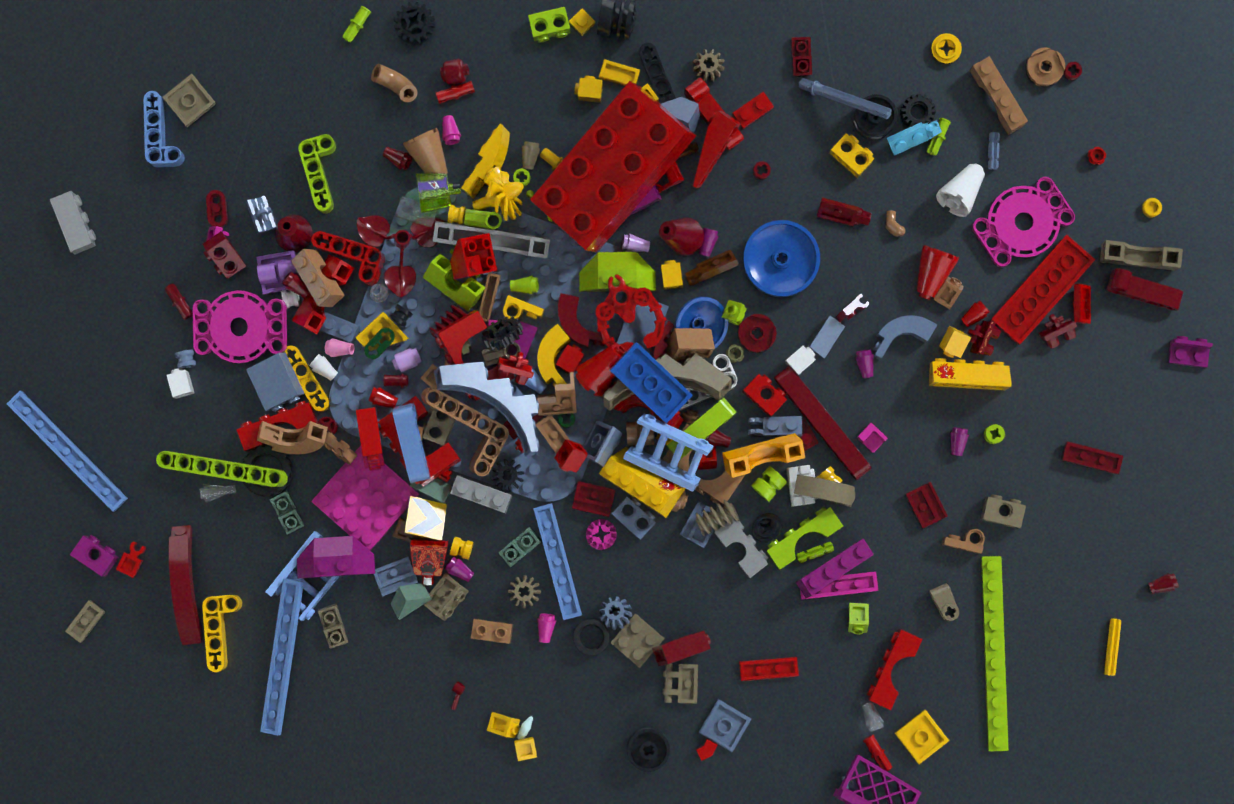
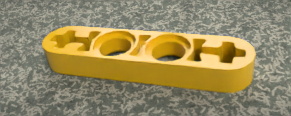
(308, 377)

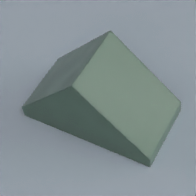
(409, 599)

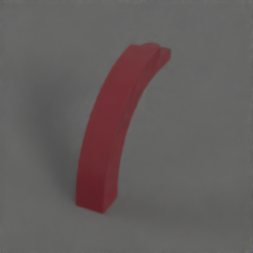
(182, 585)

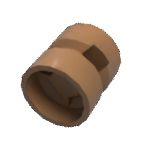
(633, 432)

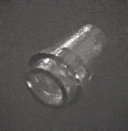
(380, 297)
(872, 718)

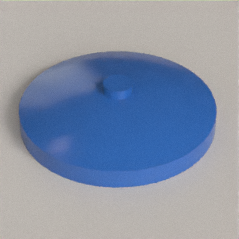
(781, 258)

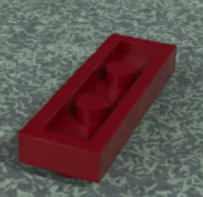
(1092, 458)

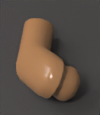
(892, 226)

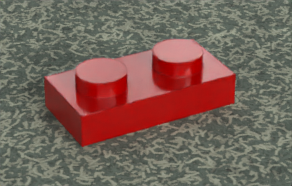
(753, 110)

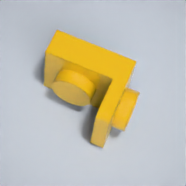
(503, 725)

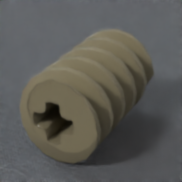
(716, 517)

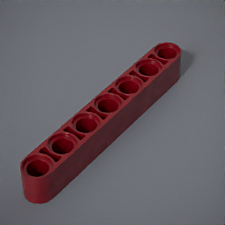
(822, 423)

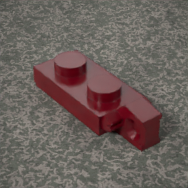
(843, 213)

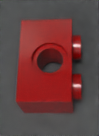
(770, 405)

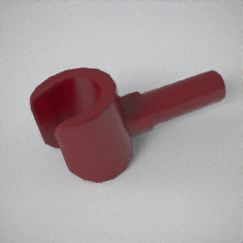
(459, 689)

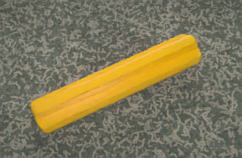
(1112, 647)

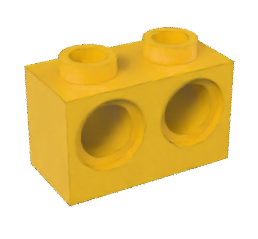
(847, 159)

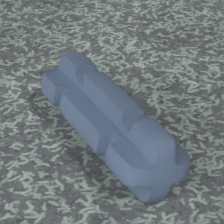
(993, 150)

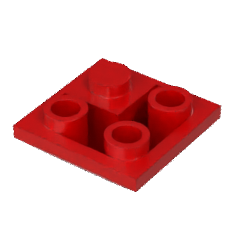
(473, 256)

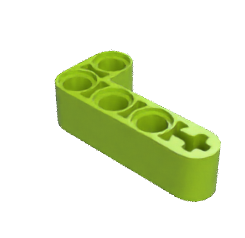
(319, 174)
(707, 423)

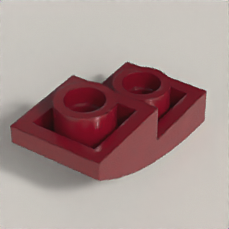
(801, 56)
(659, 350)

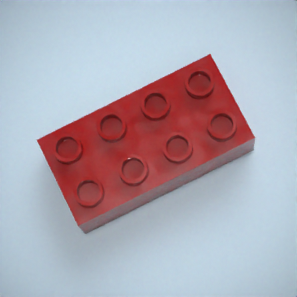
(612, 167)

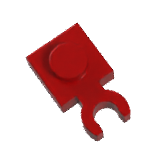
(130, 562)

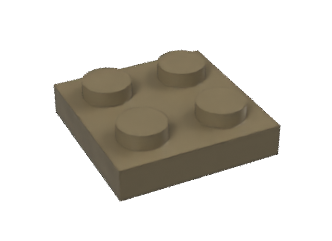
(189, 100)
(637, 640)

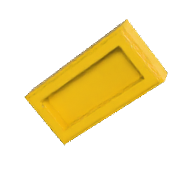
(618, 73)

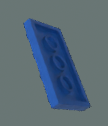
(651, 382)

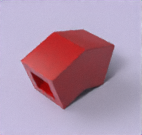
(707, 749)

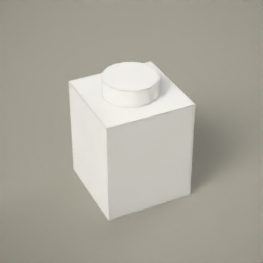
(801, 359)
(180, 383)

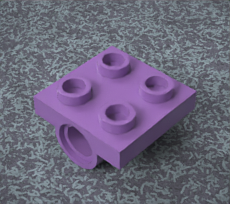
(273, 270)

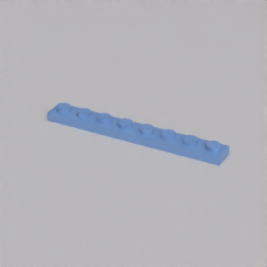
(67, 451)
(282, 656)

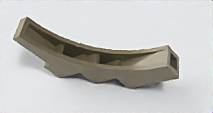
(694, 374)

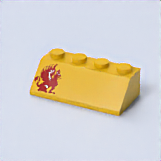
(968, 375)
(642, 484)

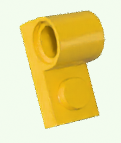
(532, 310)

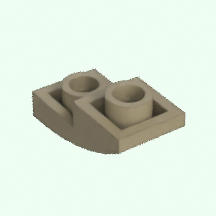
(333, 626)

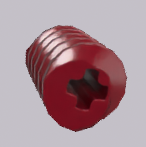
(456, 314)

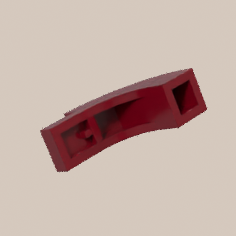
(568, 318)

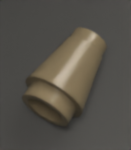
(529, 154)

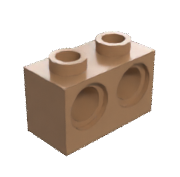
(492, 631)

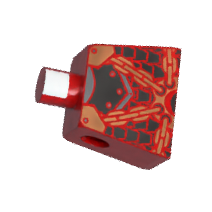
(428, 558)

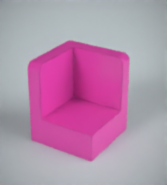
(872, 437)

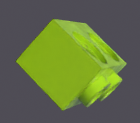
(548, 19)

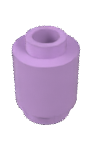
(406, 359)

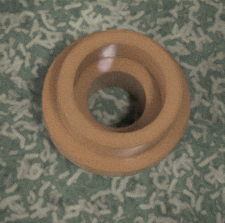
(690, 416)

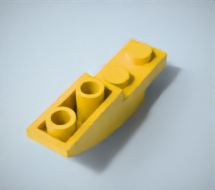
(492, 155)

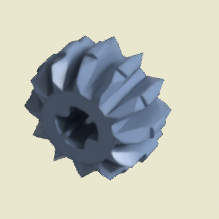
(608, 615)

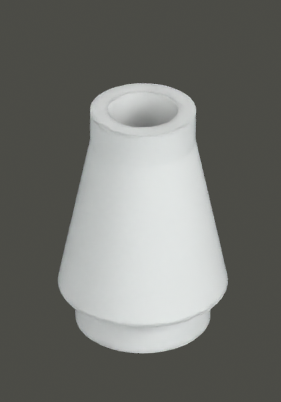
(323, 367)

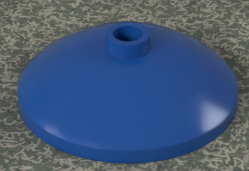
(709, 316)

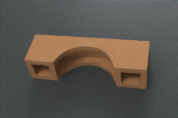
(991, 81)

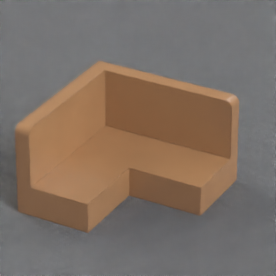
(688, 341)
(561, 402)

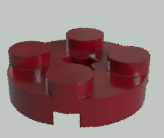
(766, 327)

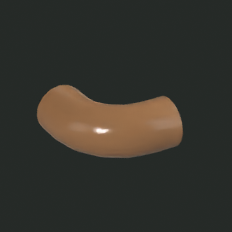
(394, 81)

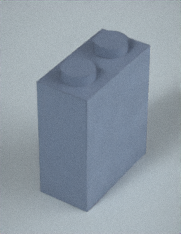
(275, 382)

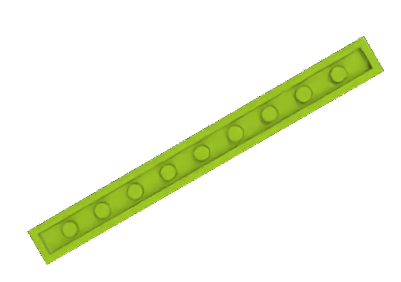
(994, 653)

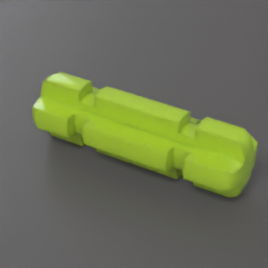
(815, 552)

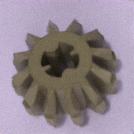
(715, 62)
(526, 597)

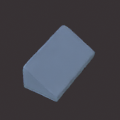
(826, 337)

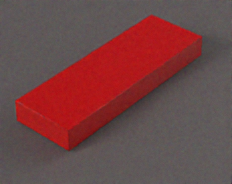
(768, 668)

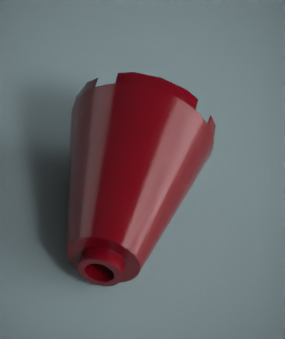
(293, 233)
(682, 235)

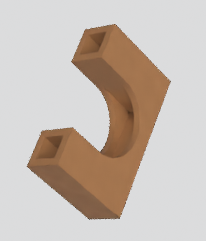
(719, 488)

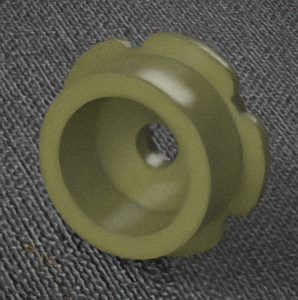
(734, 348)

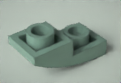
(286, 512)
(520, 547)

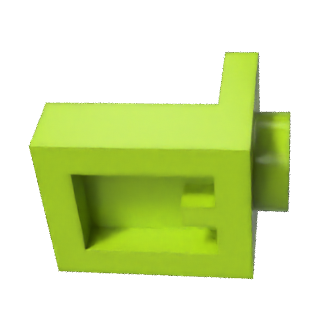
(734, 312)
(858, 618)

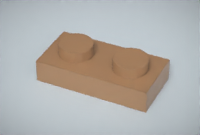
(552, 432)

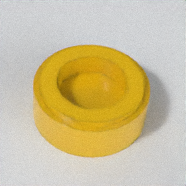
(1151, 207)

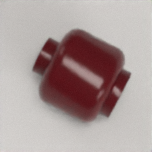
(454, 71)

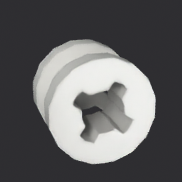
(290, 298)

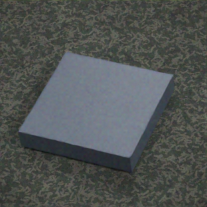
(725, 725)

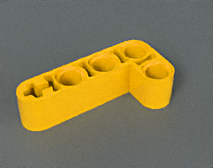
(219, 633)

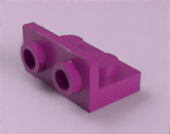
(1189, 352)

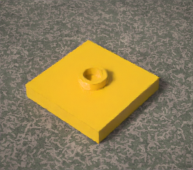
(921, 736)

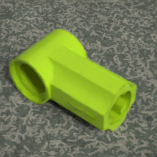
(480, 219)

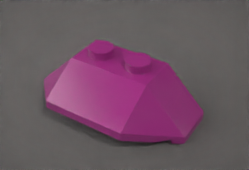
(335, 558)

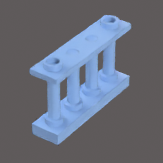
(653, 462)
(290, 572)

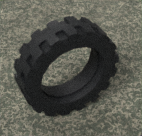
(286, 465)

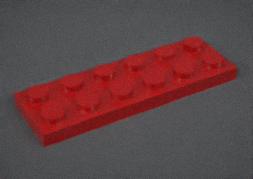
(1042, 289)

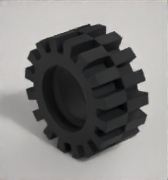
(923, 101)

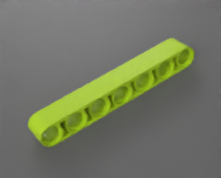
(213, 466)

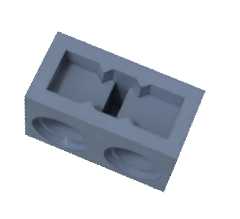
(630, 521)

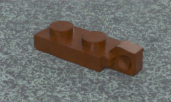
(712, 267)

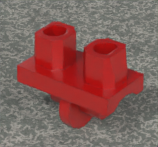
(515, 365)

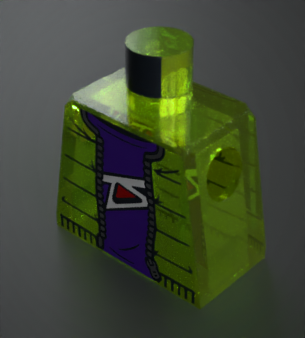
(435, 191)

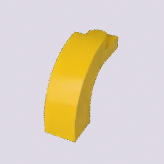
(548, 350)

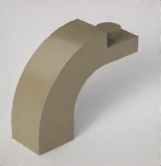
(825, 490)

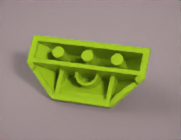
(628, 265)

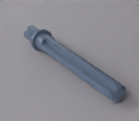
(816, 88)

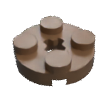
(1054, 73)
(340, 448)

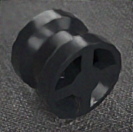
(400, 315)

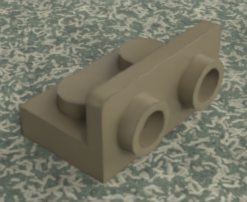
(446, 597)

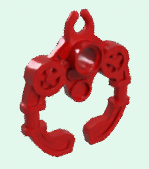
(627, 312)

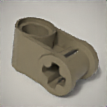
(943, 598)

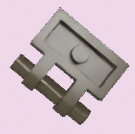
(687, 683)

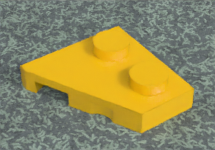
(377, 324)

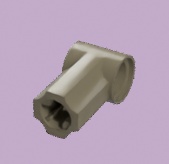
(491, 356)

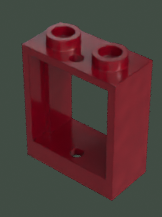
(681, 648)

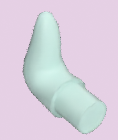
(525, 727)

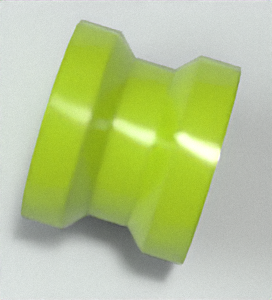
(992, 437)

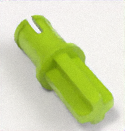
(356, 24)
(937, 140)

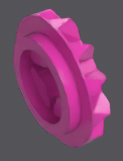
(608, 540)

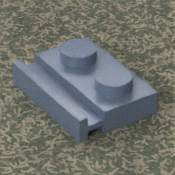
(691, 529)
(395, 575)

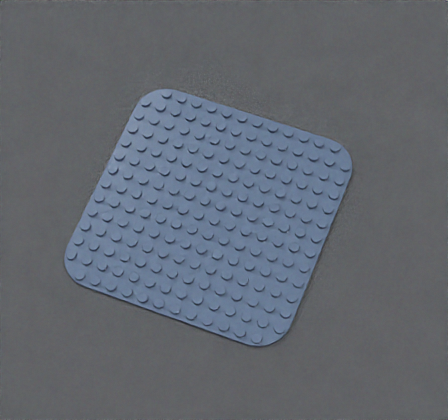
(555, 275)

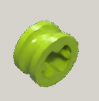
(526, 174)

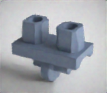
(261, 214)

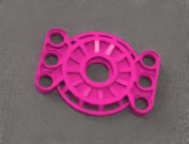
(1004, 228)
(258, 321)

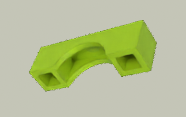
(784, 551)

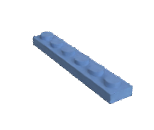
(557, 561)

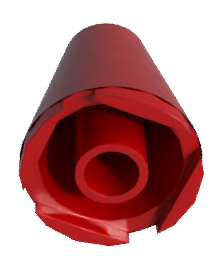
(934, 270)
(595, 372)

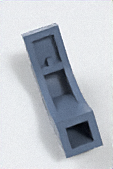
(906, 325)

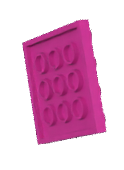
(365, 500)

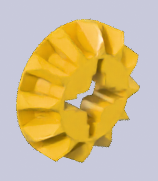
(952, 42)

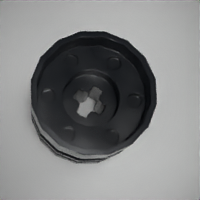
(616, 18)

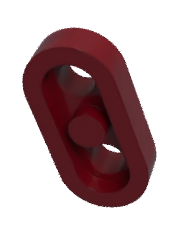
(215, 210)

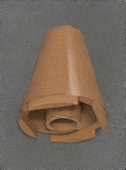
(427, 152)

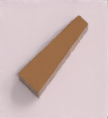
(489, 295)

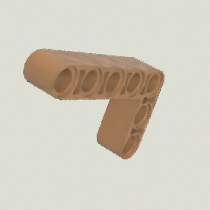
(472, 422)

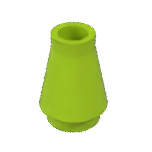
(525, 285)

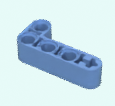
(159, 129)
(410, 441)

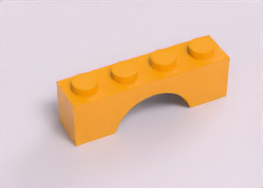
(744, 459)

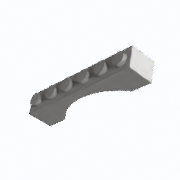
(501, 240)

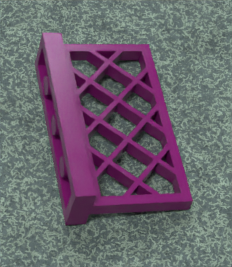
(851, 797)

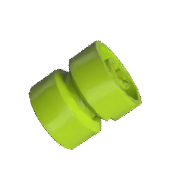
(769, 483)

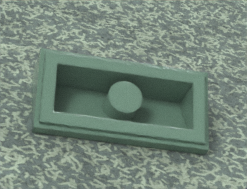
(436, 489)

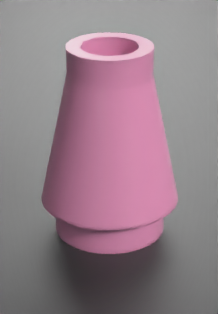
(338, 348)

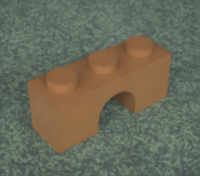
(309, 267)

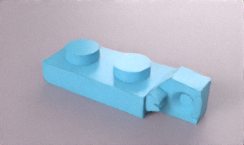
(913, 136)

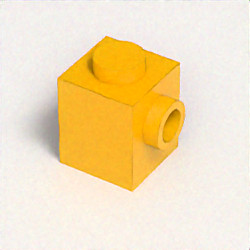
(589, 89)
(671, 275)
(954, 342)

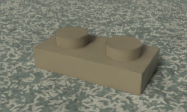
(85, 621)

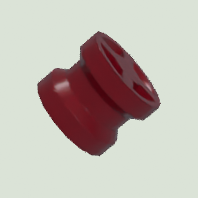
(326, 421)

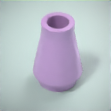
(634, 244)

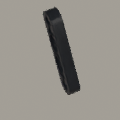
(659, 77)

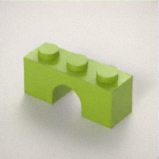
(440, 276)

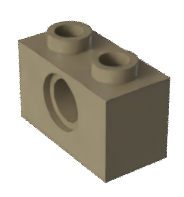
(991, 511)

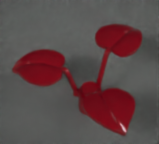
(374, 231)

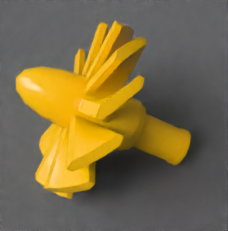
(500, 193)

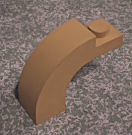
(293, 440)

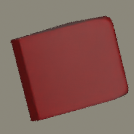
(708, 461)

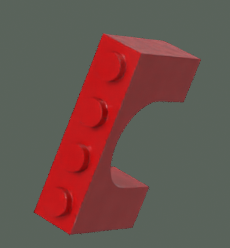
(456, 334)
(370, 438)
(437, 462)

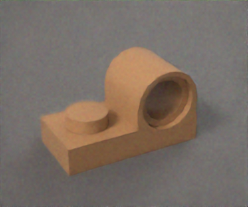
(955, 542)

